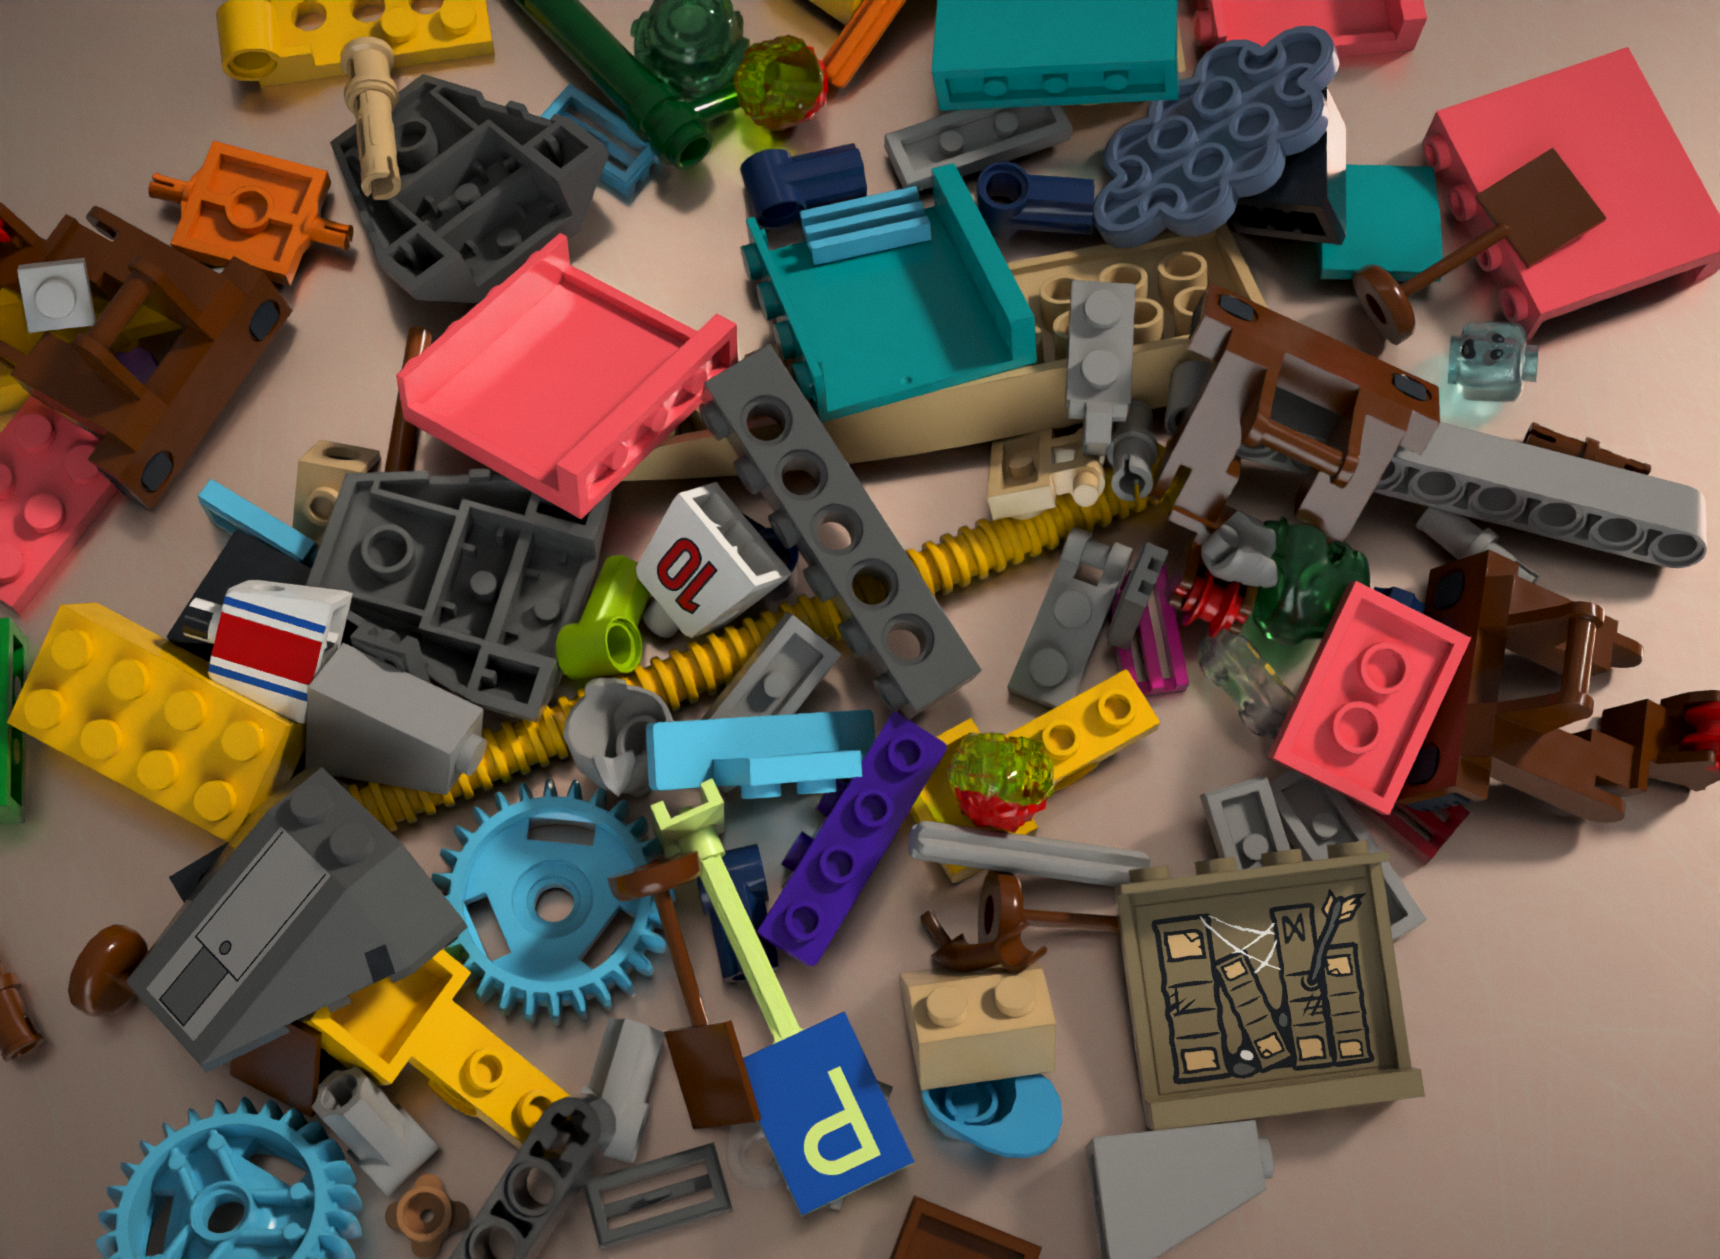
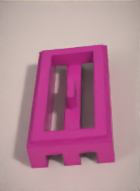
(1172, 643)

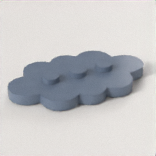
(1218, 140)

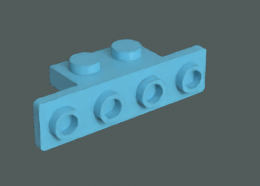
(760, 752)

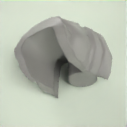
(1241, 552)

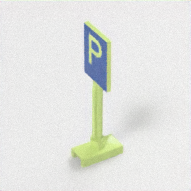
(812, 1083)

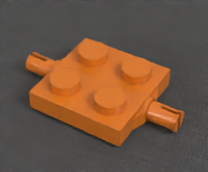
(251, 210)

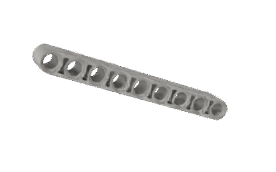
(1504, 483)

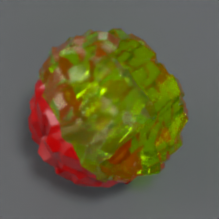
(781, 82)
(1000, 779)

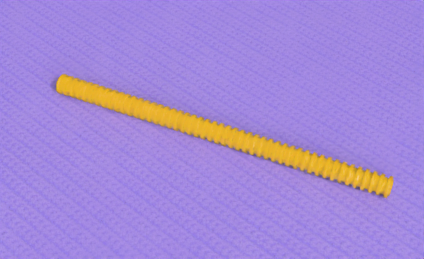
(722, 657)

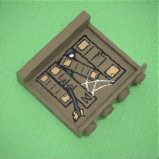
(1264, 988)

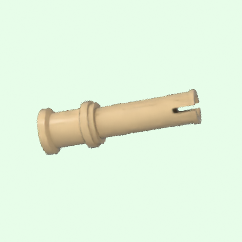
(372, 98)

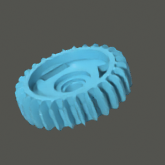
(515, 871)
(210, 1167)

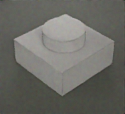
(56, 295)

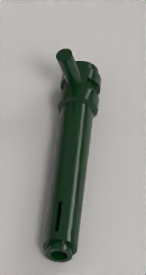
(651, 107)

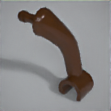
(973, 957)

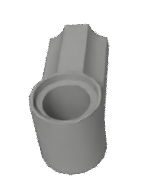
(623, 1079)
(379, 1136)

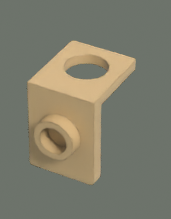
(320, 482)

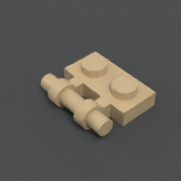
(1035, 468)

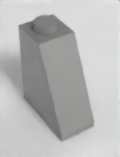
(389, 726)
(1172, 1184)

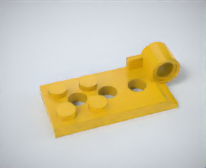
(265, 45)

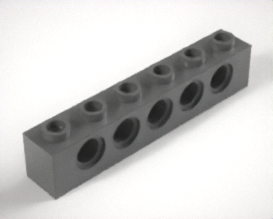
(765, 388)

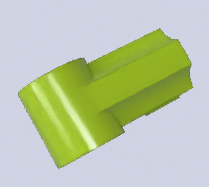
(608, 633)

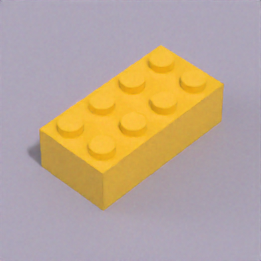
(154, 719)

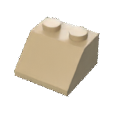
(978, 1024)

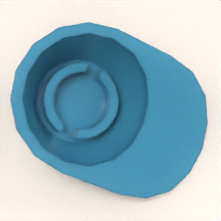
(1000, 1116)

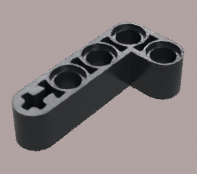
(510, 1202)

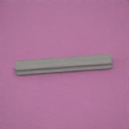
(1023, 854)

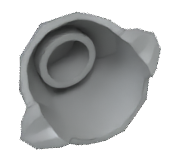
(609, 734)

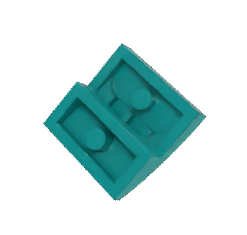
(1388, 223)

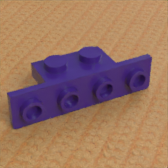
(850, 840)

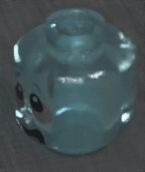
(1492, 361)

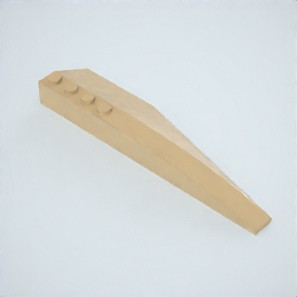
(1169, 283)

